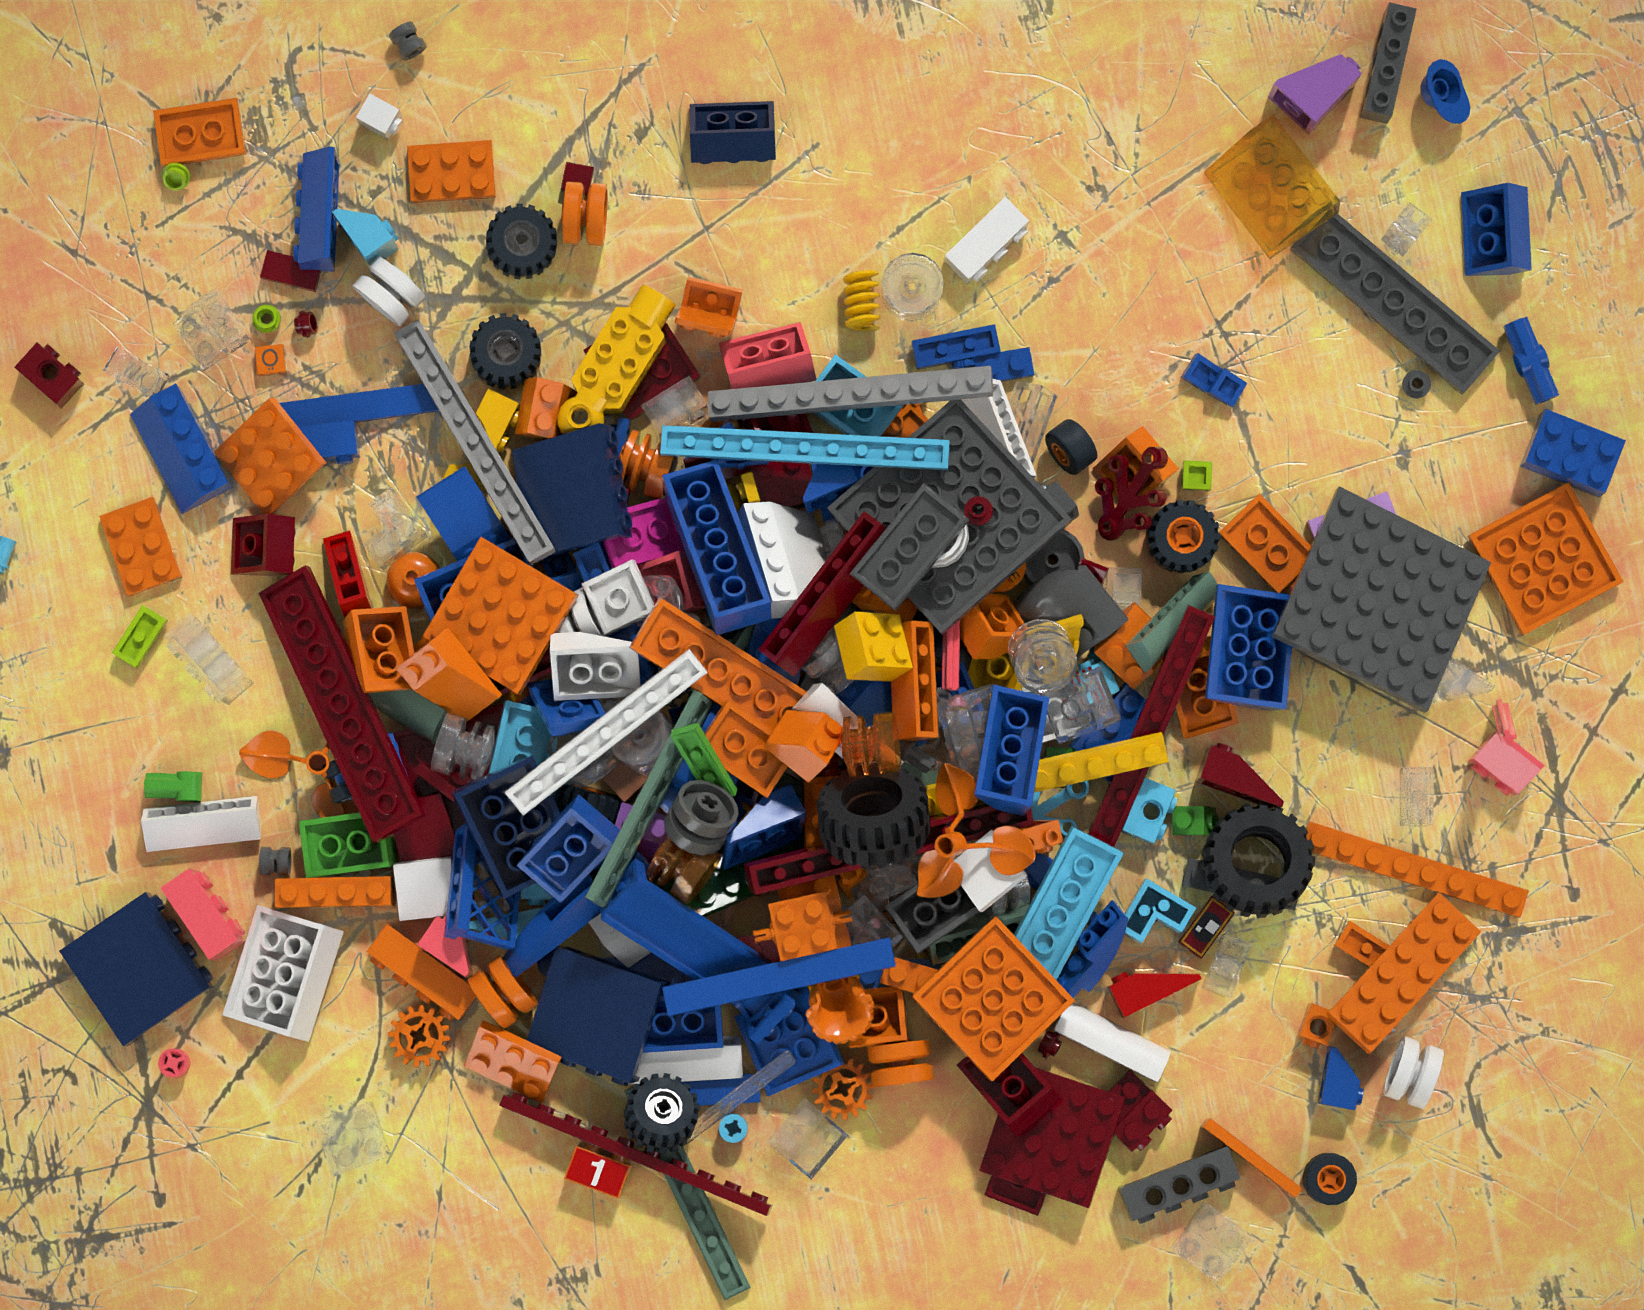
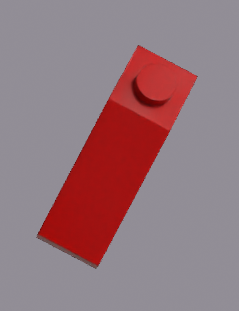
(347, 573)
(1142, 989)

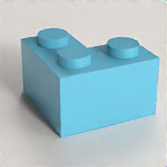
(1157, 904)

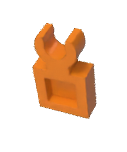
(849, 880)

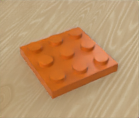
(270, 457)

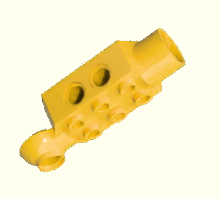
(617, 359)

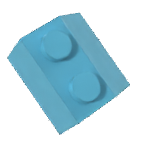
(368, 234)

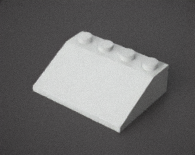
(784, 548)
(283, 973)

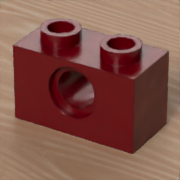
(36, 363)

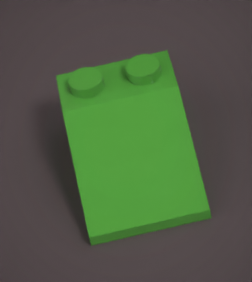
(343, 846)

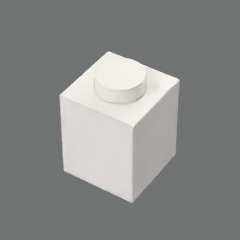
(379, 117)

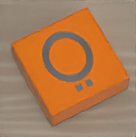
(270, 360)

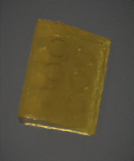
(1272, 187)

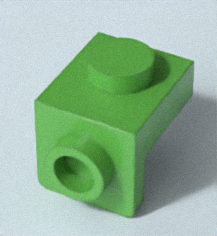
(1193, 820)

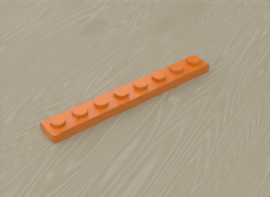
(1417, 870)

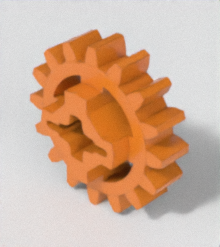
(431, 1042)
(848, 1100)

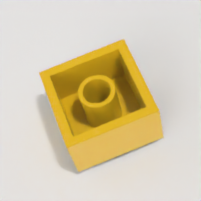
(873, 646)

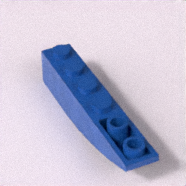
(556, 923)

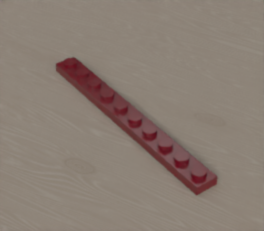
(1153, 719)
(624, 1148)

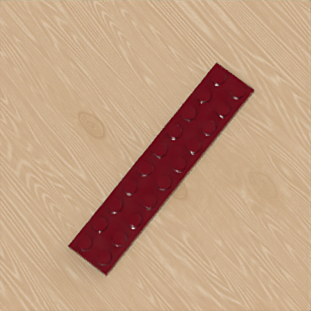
(340, 705)

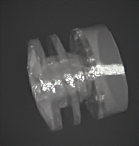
(463, 747)

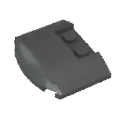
(1070, 594)

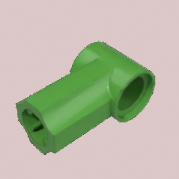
(182, 786)

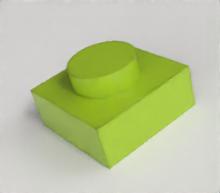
(1196, 475)

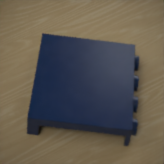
(575, 487)
(137, 967)
(595, 1014)

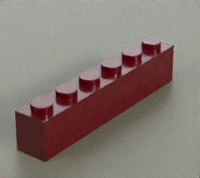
(822, 599)

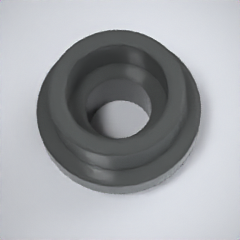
(1408, 387)

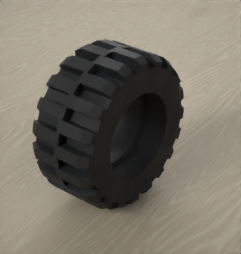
(1277, 829)
(878, 839)

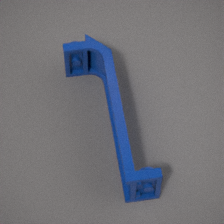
(691, 944)

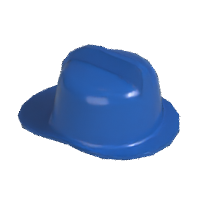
(1445, 92)

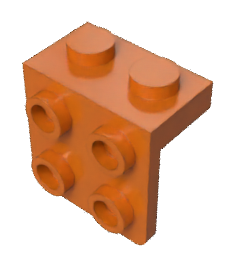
(709, 307)

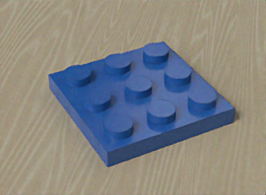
(793, 1034)

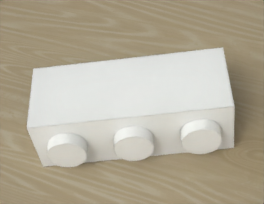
(987, 241)

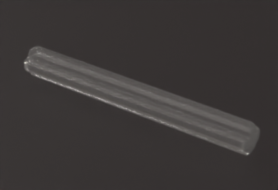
(742, 1093)

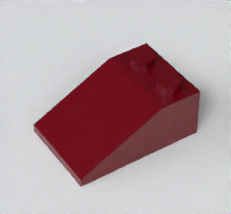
(1232, 775)
(1017, 1094)

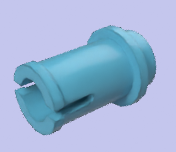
(6, 549)

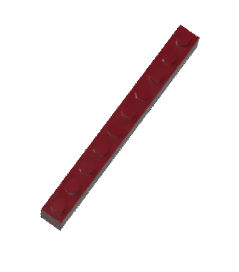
(818, 863)

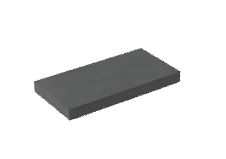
(909, 546)

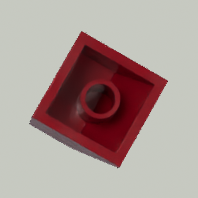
(263, 545)

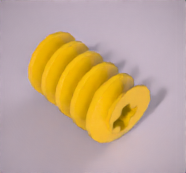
(860, 301)

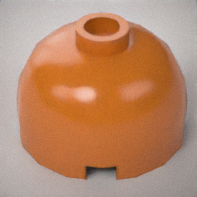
(402, 575)

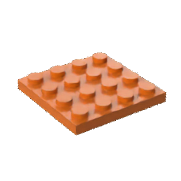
(1545, 559)
(503, 614)
(993, 998)

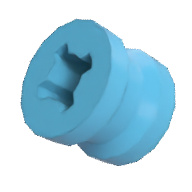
(733, 1128)

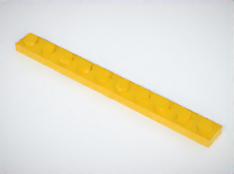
(1088, 764)

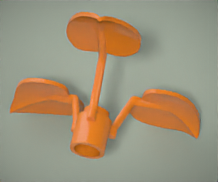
(269, 758)
(937, 871)

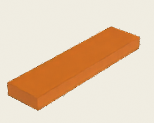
(1251, 1157)

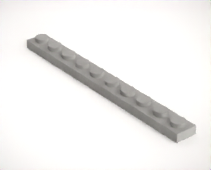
(850, 393)
(474, 442)

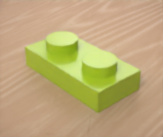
(139, 636)

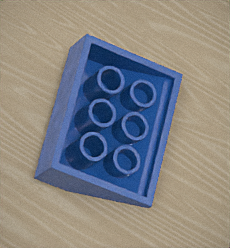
(1244, 660)

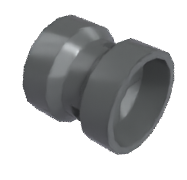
(407, 40)
(275, 861)

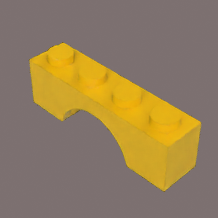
(497, 416)

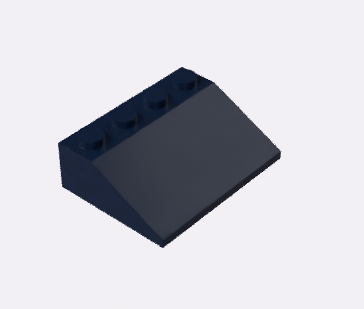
(500, 828)

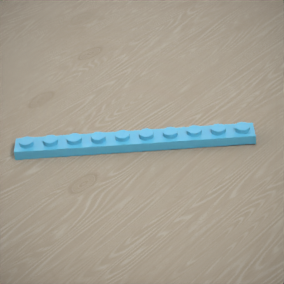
(805, 447)

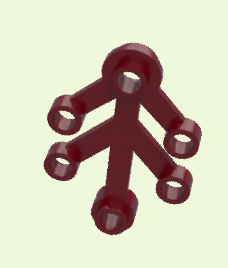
(1128, 494)

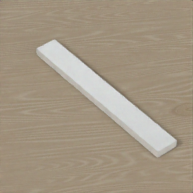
(606, 732)

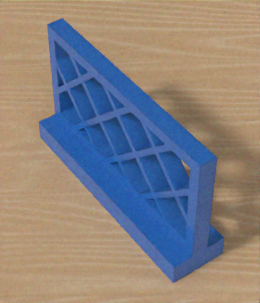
(461, 902)

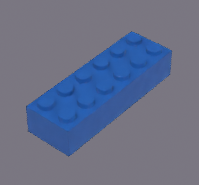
(716, 547)

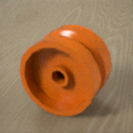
(584, 213)
(503, 992)
(900, 1063)

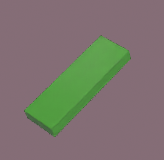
(702, 757)

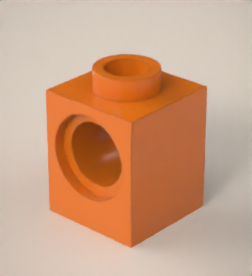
(1316, 1012)

